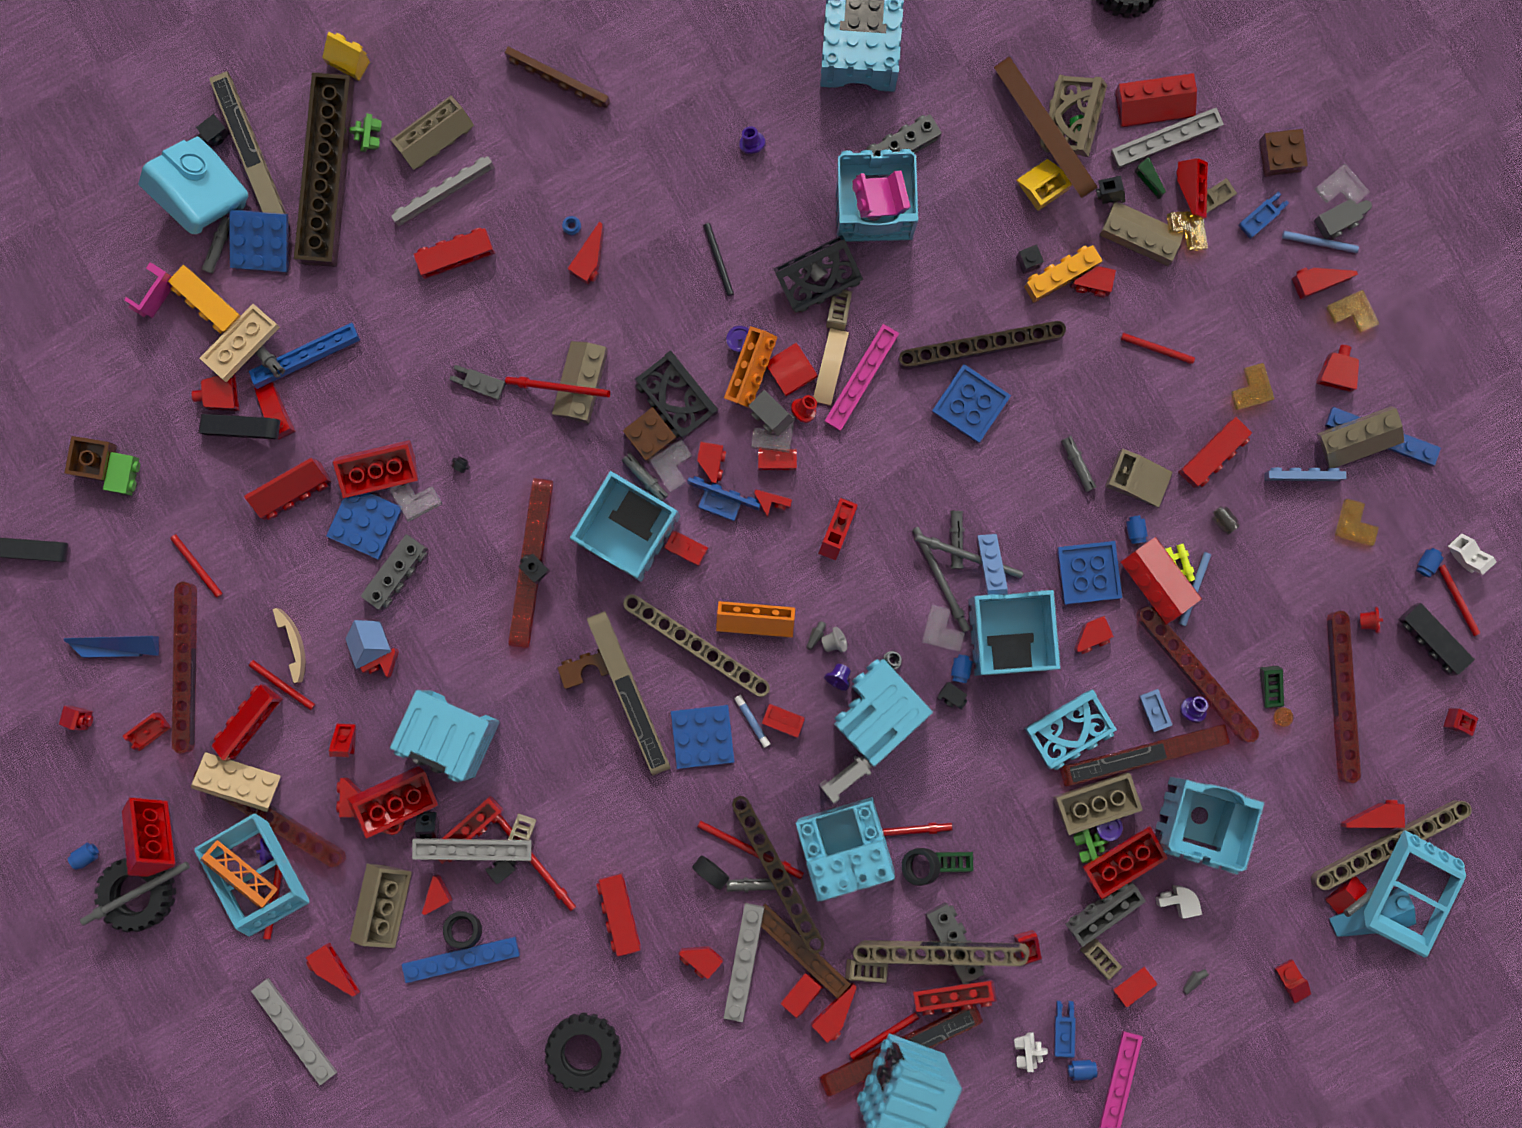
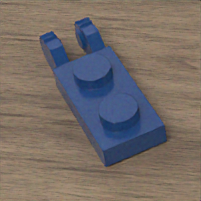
(1262, 216)
(1064, 1031)

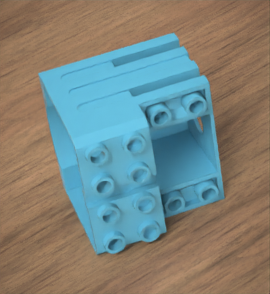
(848, 216)
(883, 714)
(1229, 824)
(845, 848)

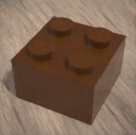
(1283, 152)
(649, 435)
(88, 458)

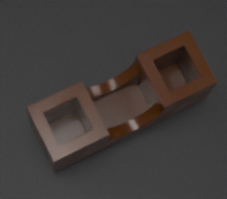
(572, 671)

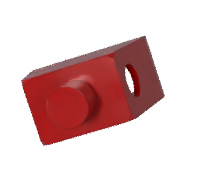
(1340, 370)
(218, 394)

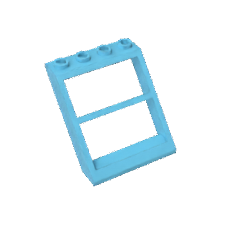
(275, 910)
(1396, 932)

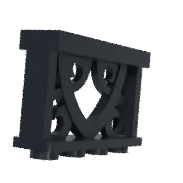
(828, 249)
(676, 369)

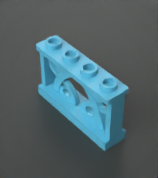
(1044, 724)

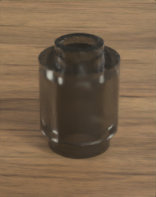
(1225, 519)

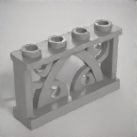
(846, 778)

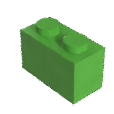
(121, 473)

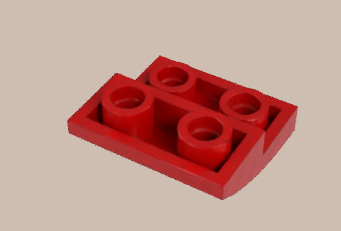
(791, 369)

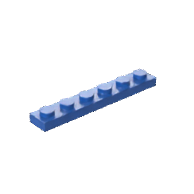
(307, 354)
(1411, 448)
(460, 959)

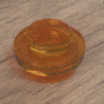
(1283, 716)

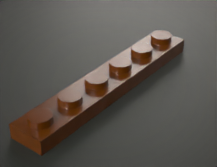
(549, 74)
(794, 944)

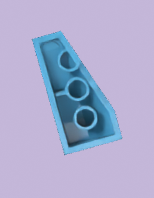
(1397, 908)

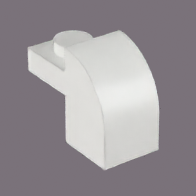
(1470, 556)
(1186, 901)

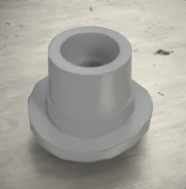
(817, 272)
(835, 641)

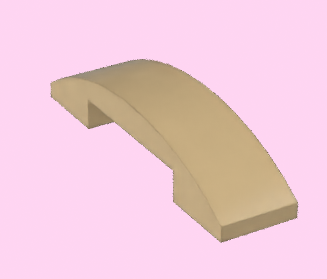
(830, 366)
(298, 668)

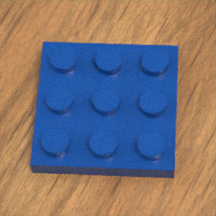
(258, 240)
(971, 403)
(365, 523)
(1089, 572)
(702, 736)

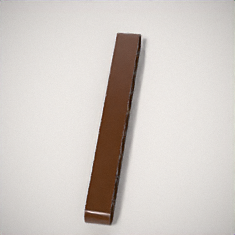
(1045, 127)

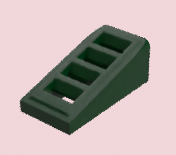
(1150, 178)
(1278, 671)
(969, 861)

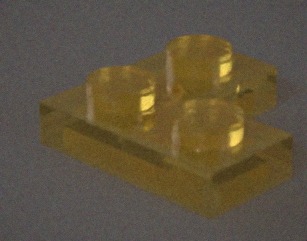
(1192, 226)
(1357, 307)
(1258, 390)
(1350, 524)

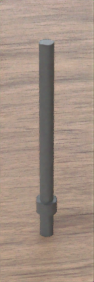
(935, 543)
(957, 613)
(100, 912)

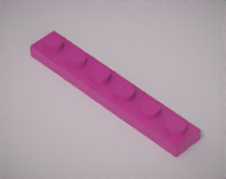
(861, 377)
(1121, 1080)

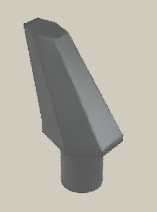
(816, 635)
(1194, 981)

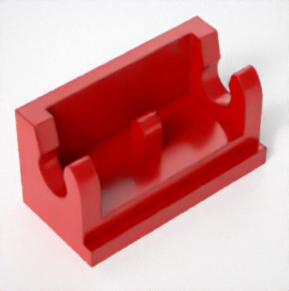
(777, 460)
(686, 548)
(783, 720)
(147, 731)
(1135, 987)
(801, 995)

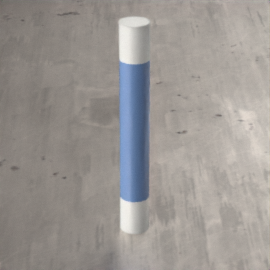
(752, 721)

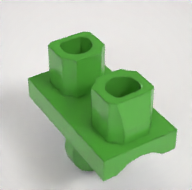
(367, 141)
(1085, 837)

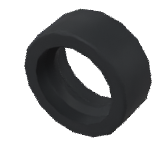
(908, 871)
(710, 872)
(447, 930)

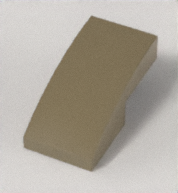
(1219, 194)

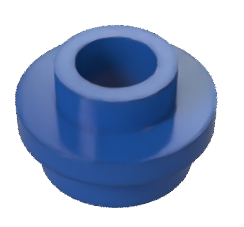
(568, 220)

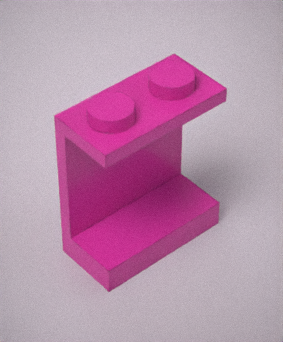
(881, 195)
(155, 295)

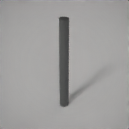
(1360, 902)

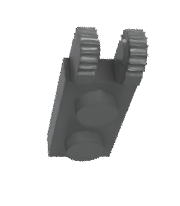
(479, 382)

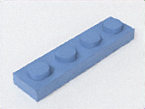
(1296, 474)
(992, 564)

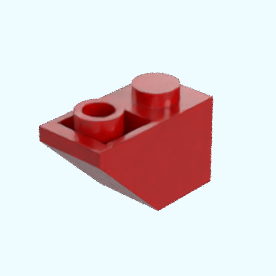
(1096, 281)
(710, 459)
(1093, 633)
(76, 718)
(346, 789)
(703, 959)

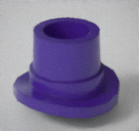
(751, 140)
(736, 337)
(839, 677)
(1194, 709)
(1111, 830)
(265, 854)

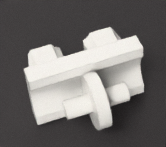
(1029, 1061)

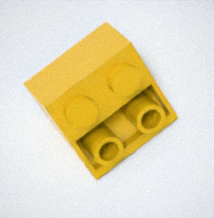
(345, 55)
(1044, 183)

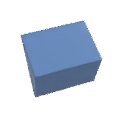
(366, 642)

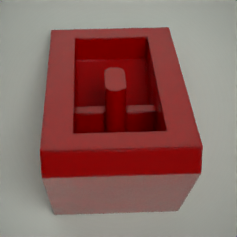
(1461, 721)
(1346, 894)
(437, 895)
(1030, 939)

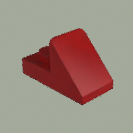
(767, 499)
(386, 661)
(343, 740)
(1294, 983)

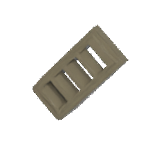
(835, 320)
(520, 817)
(1095, 947)
(850, 966)

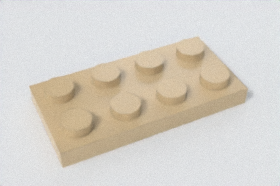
(239, 342)
(235, 782)

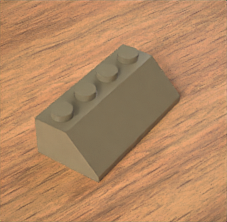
(432, 132)
(1141, 233)
(584, 369)
(1361, 437)
(1098, 803)
(380, 906)

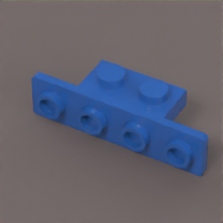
(721, 502)

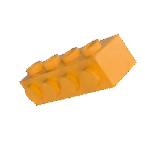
(1063, 273)
(204, 298)

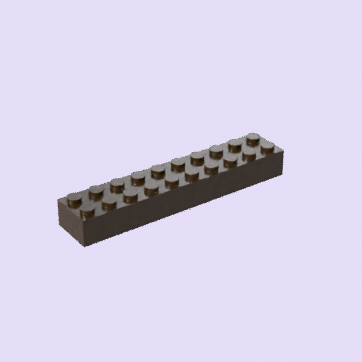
(324, 169)

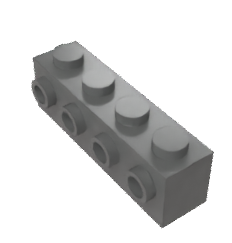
(910, 137)
(394, 572)
(1104, 913)
(948, 930)

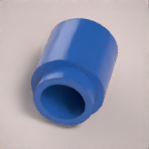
(1136, 529)
(1429, 562)
(961, 668)
(83, 856)
(1082, 1070)

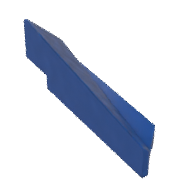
(115, 646)

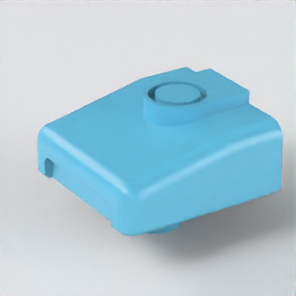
(192, 184)

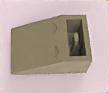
(1138, 478)

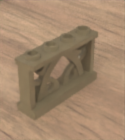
(1092, 112)

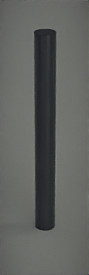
(718, 259)

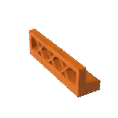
(233, 880)

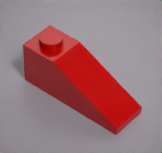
(1192, 178)
(588, 258)
(1318, 279)
(273, 408)
(838, 529)
(1382, 815)
(330, 967)
(832, 1018)

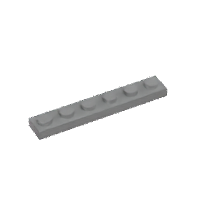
(1167, 137)
(437, 194)
(472, 849)
(744, 962)
(294, 1031)

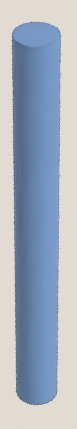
(1320, 242)
(1196, 584)

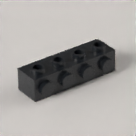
(1436, 639)

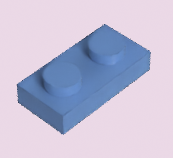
(1155, 710)

